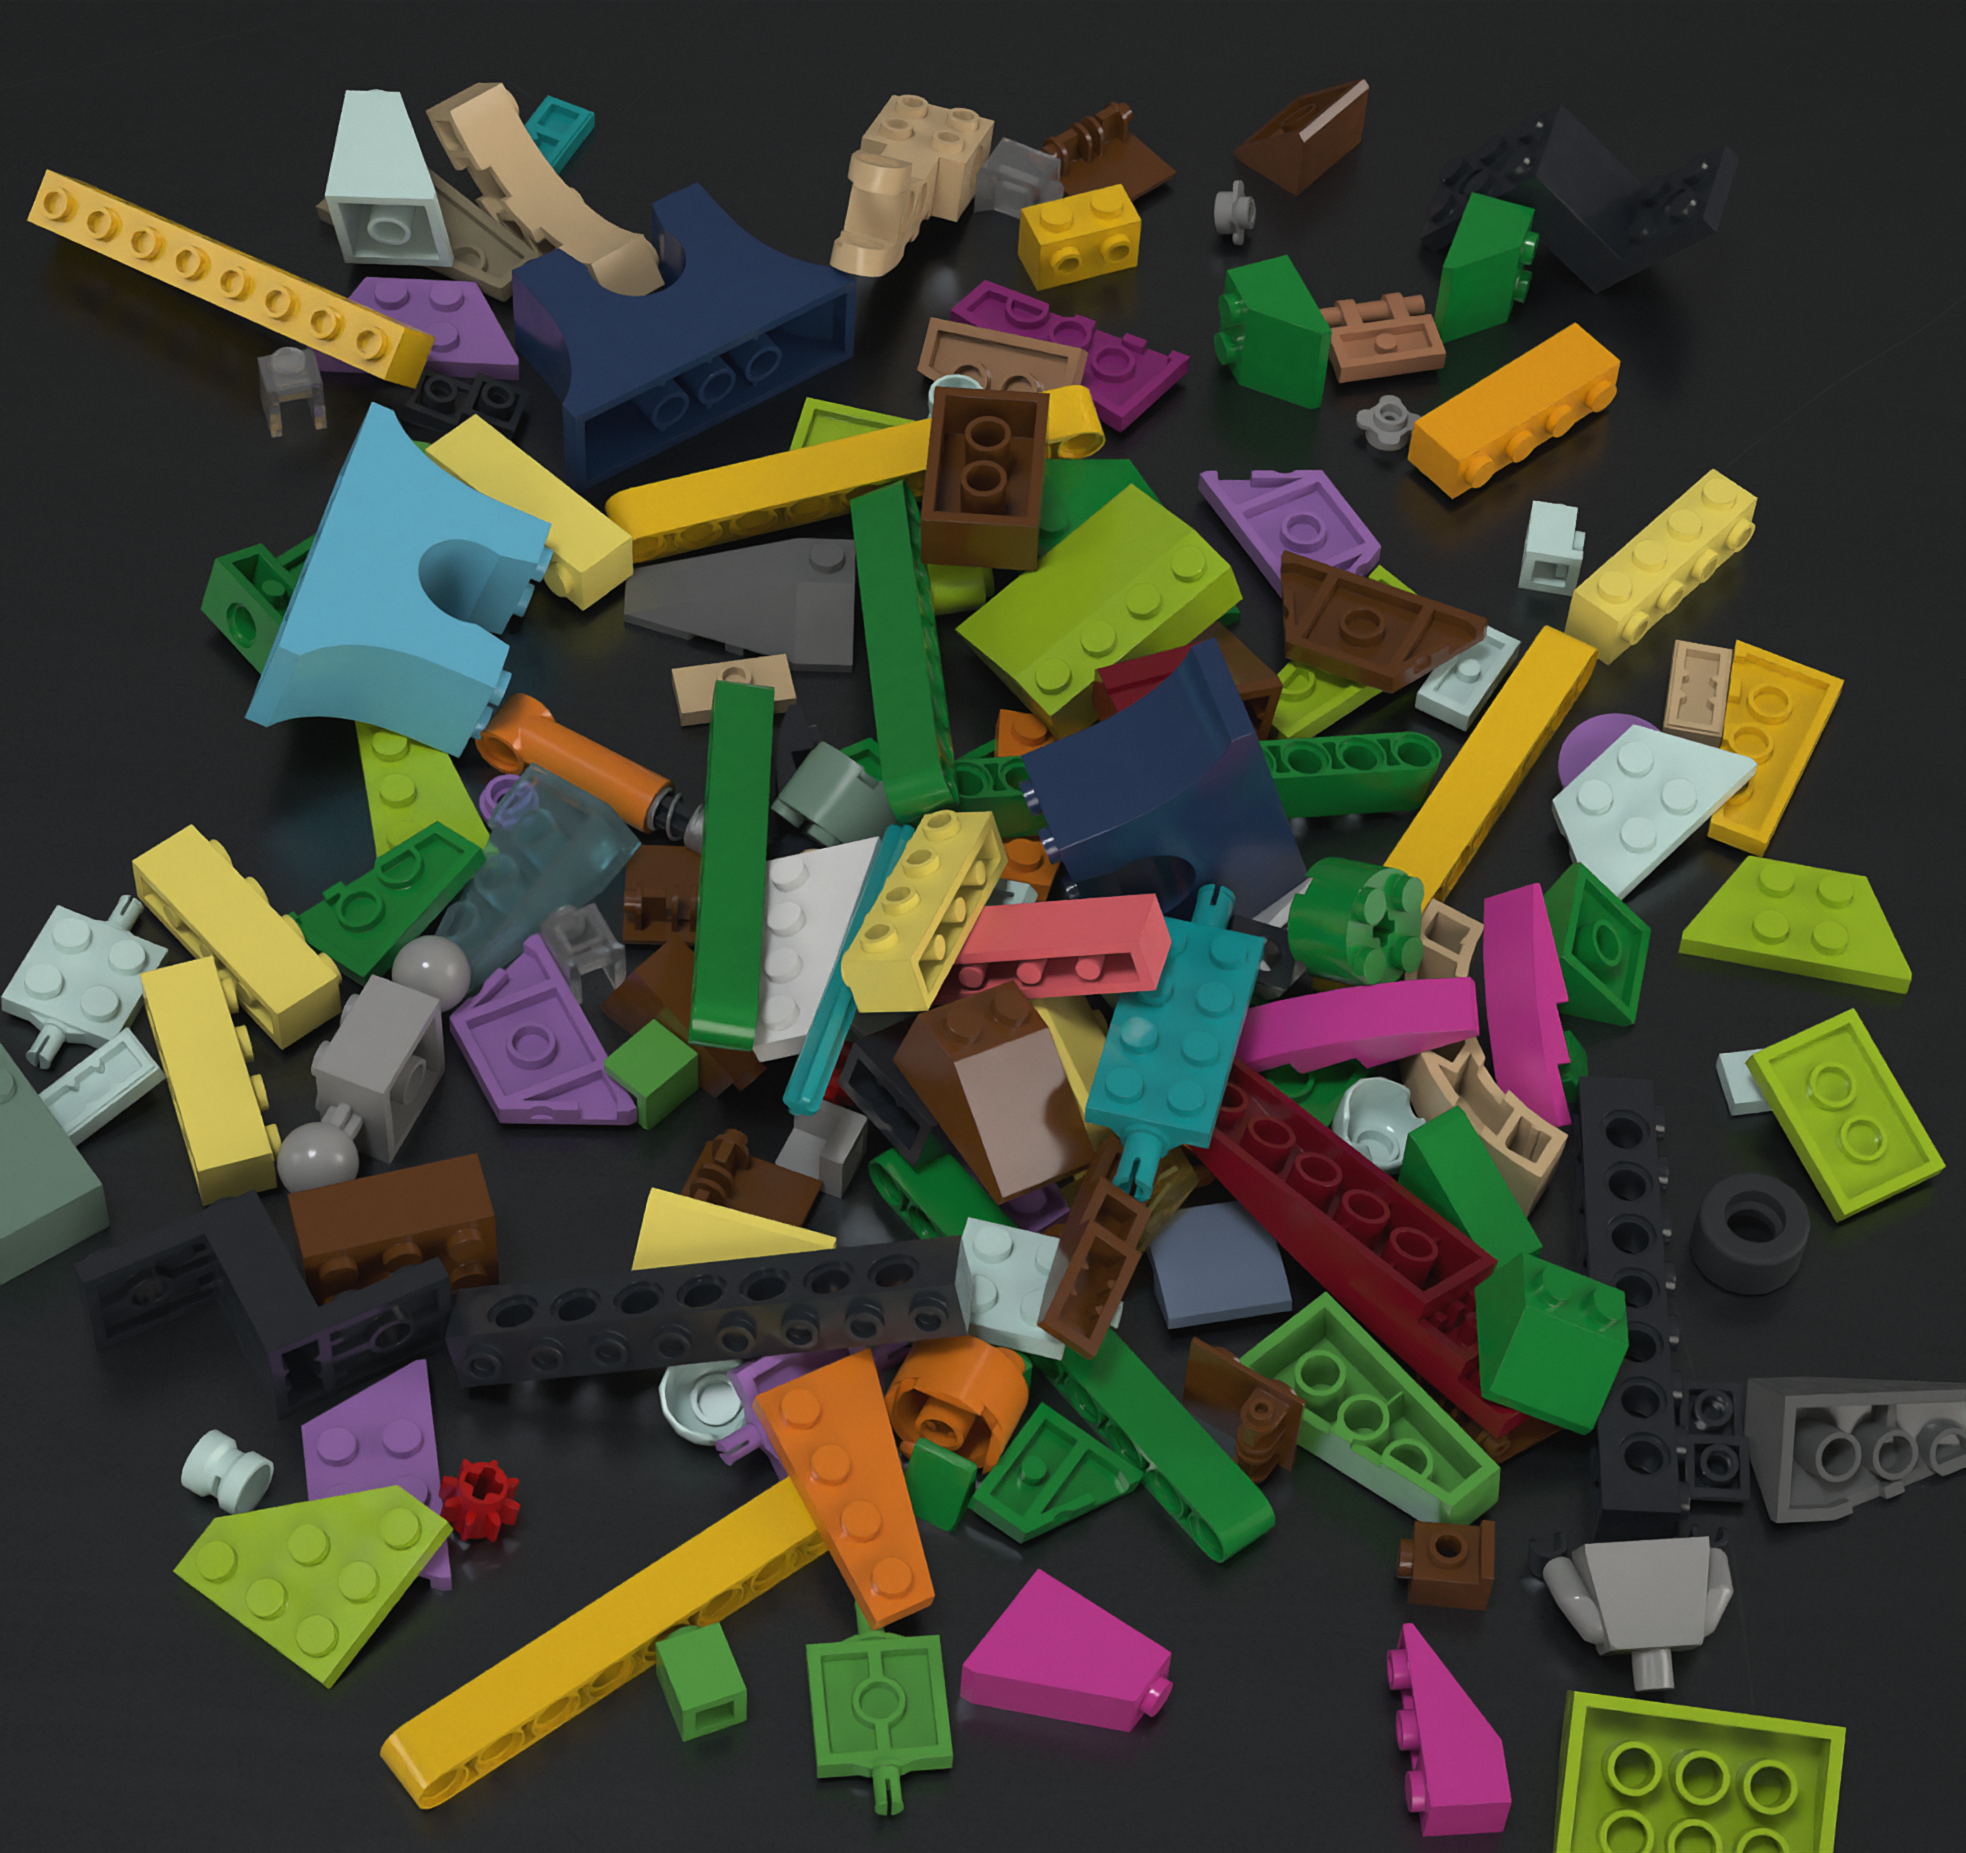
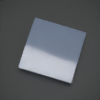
(1217, 1267)

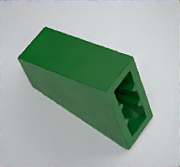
(1460, 1182)

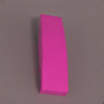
(1522, 1001)
(1361, 1023)

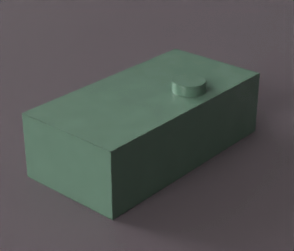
(45, 1184)

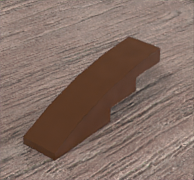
(1094, 1256)

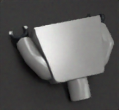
(1640, 1596)

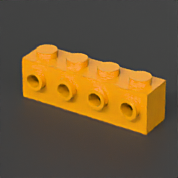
(1514, 411)

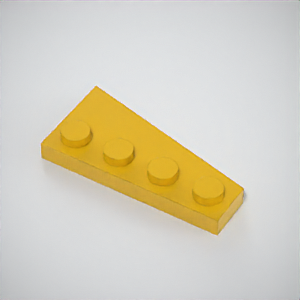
(1776, 719)

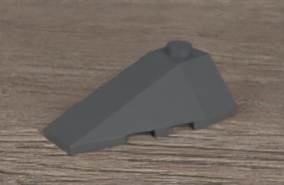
(758, 598)
(1849, 1440)

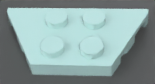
(1644, 802)

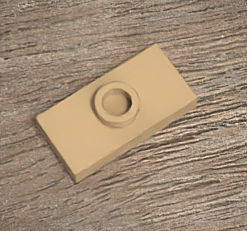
(696, 684)
(1697, 692)

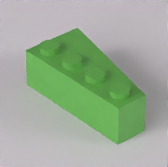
(1375, 1418)

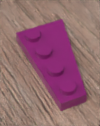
(1118, 372)

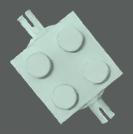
(82, 979)
(1009, 1285)

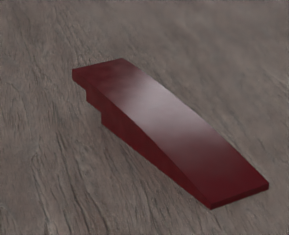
(1358, 1236)

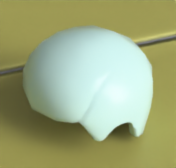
(1376, 1121)
(702, 1401)

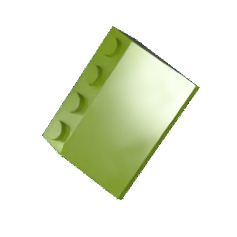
(1103, 596)
(1693, 1780)

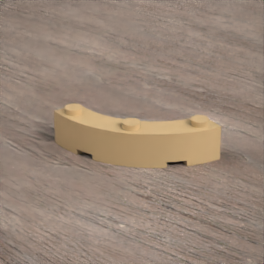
(529, 198)
(1452, 1075)

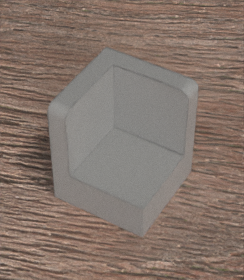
(827, 1146)

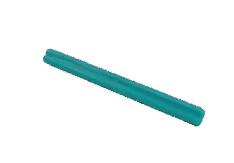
(837, 1002)

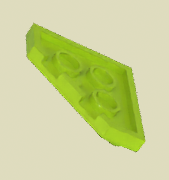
(316, 1571)

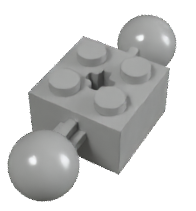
(378, 1066)

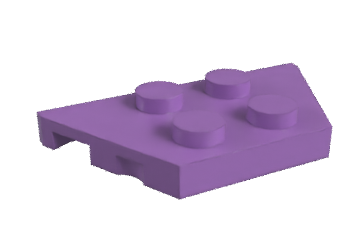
(453, 312)
(1292, 514)
(537, 1048)
(380, 1442)

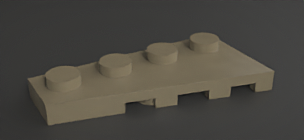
(480, 245)

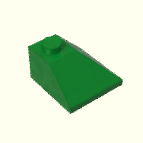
(1598, 948)

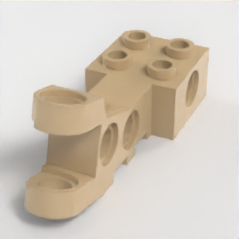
(909, 167)

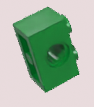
(248, 600)

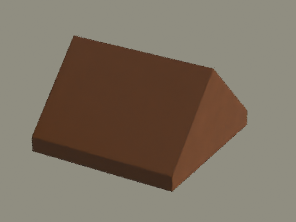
(1307, 136)

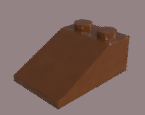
(998, 1090)

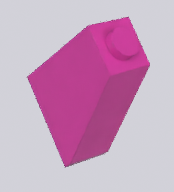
(1066, 1661)

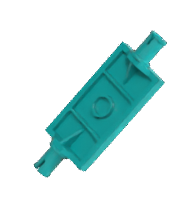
(1176, 1043)

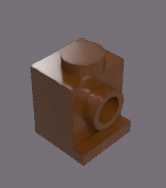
(1448, 1564)

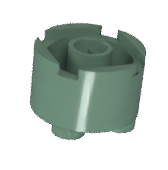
(834, 800)

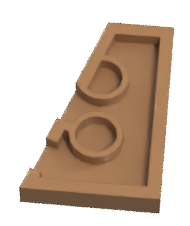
(999, 358)

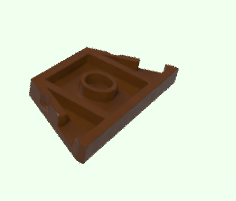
(1368, 626)

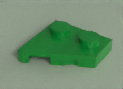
(1051, 1478)

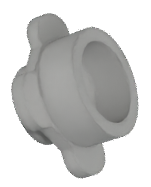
(1234, 212)
(1387, 423)

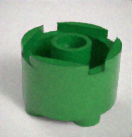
(1357, 922)

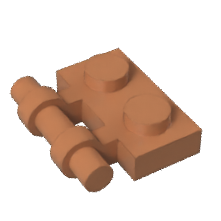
(1382, 338)

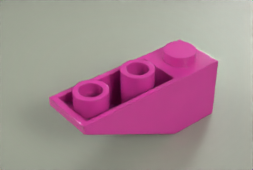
(1454, 1752)

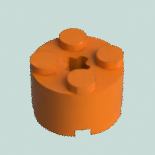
(958, 1397)

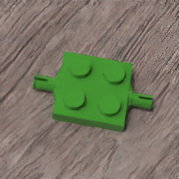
(878, 1708)

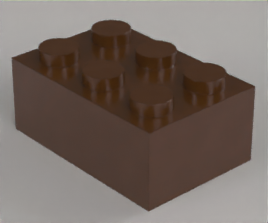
(985, 478)
(378, 1223)

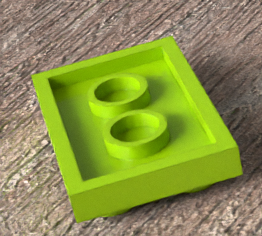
(1845, 1114)

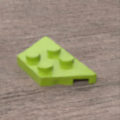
(1801, 925)

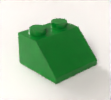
(1485, 267)
(1273, 332)
(1549, 1341)

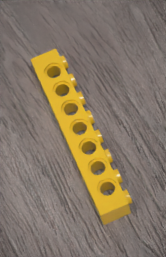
(232, 279)

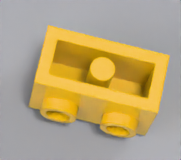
(1079, 237)

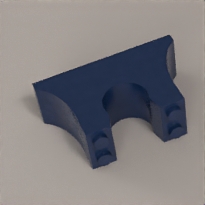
(675, 362)
(1168, 799)

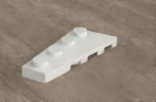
(803, 927)

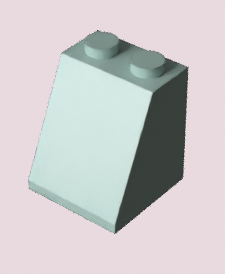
(382, 187)

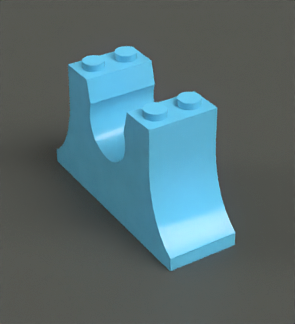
(403, 599)

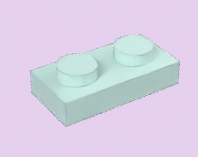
(1464, 684)

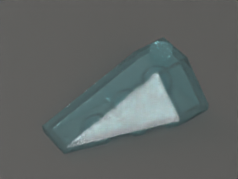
(544, 852)

